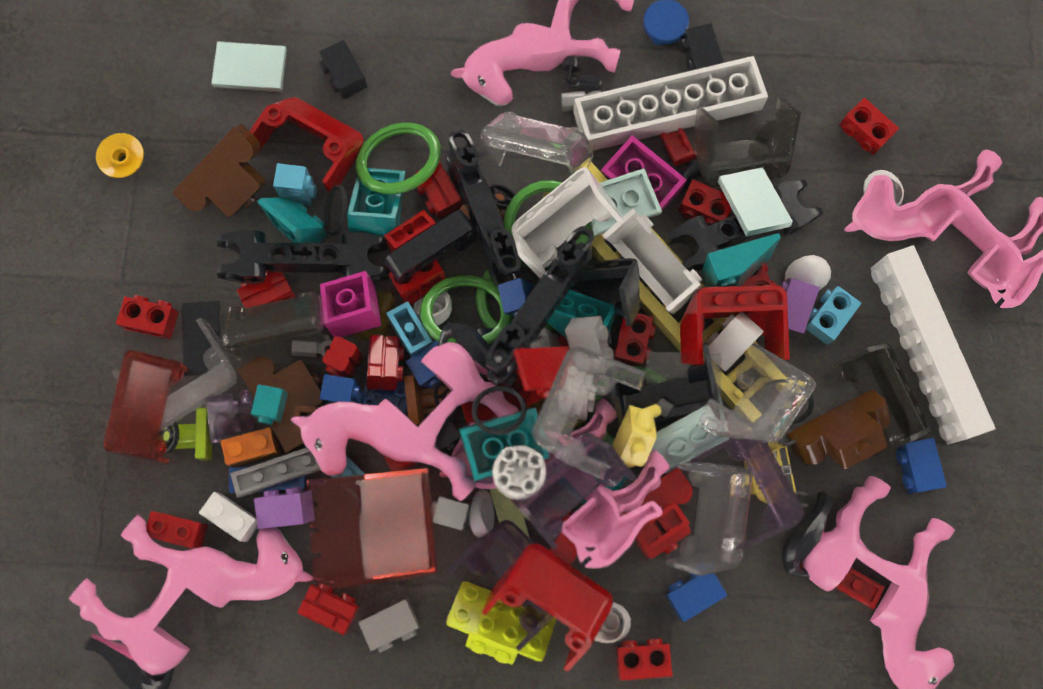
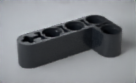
(430, 245)

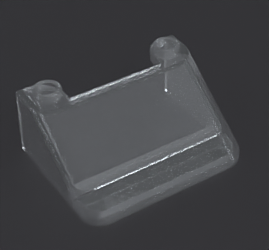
(769, 405)

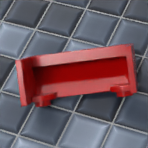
(340, 144)
(762, 304)
(535, 378)
(557, 590)

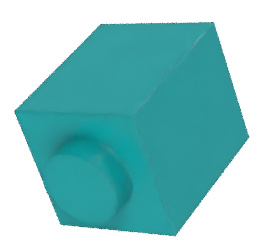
(269, 404)

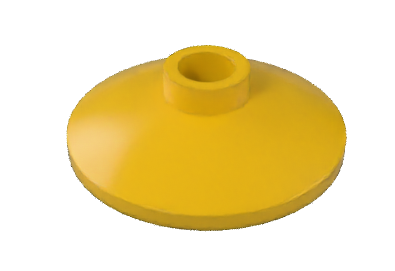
(114, 148)

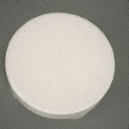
(519, 472)

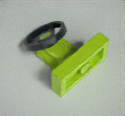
(190, 436)

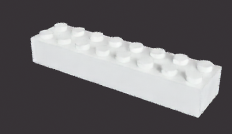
(670, 103)
(931, 346)

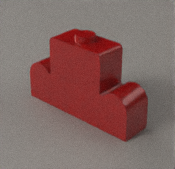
(673, 488)

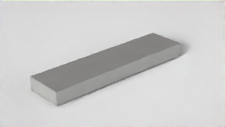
(274, 472)

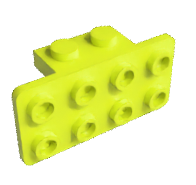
(499, 630)

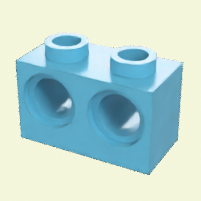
(294, 183)
(835, 318)

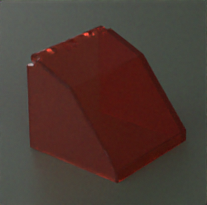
(372, 527)

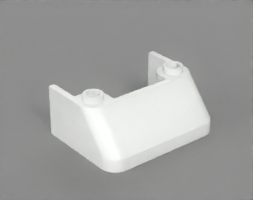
(558, 215)
(656, 262)

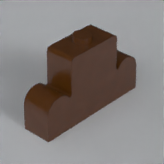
(224, 175)
(299, 384)
(845, 432)

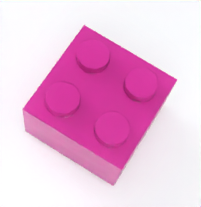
(350, 304)

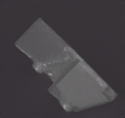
(536, 140)
(578, 375)
(212, 383)
(719, 518)

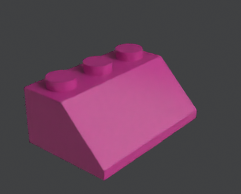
(636, 156)

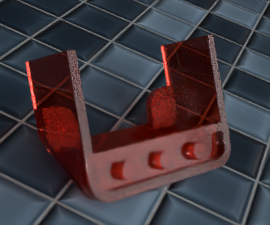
(140, 406)

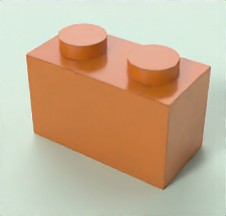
(250, 447)

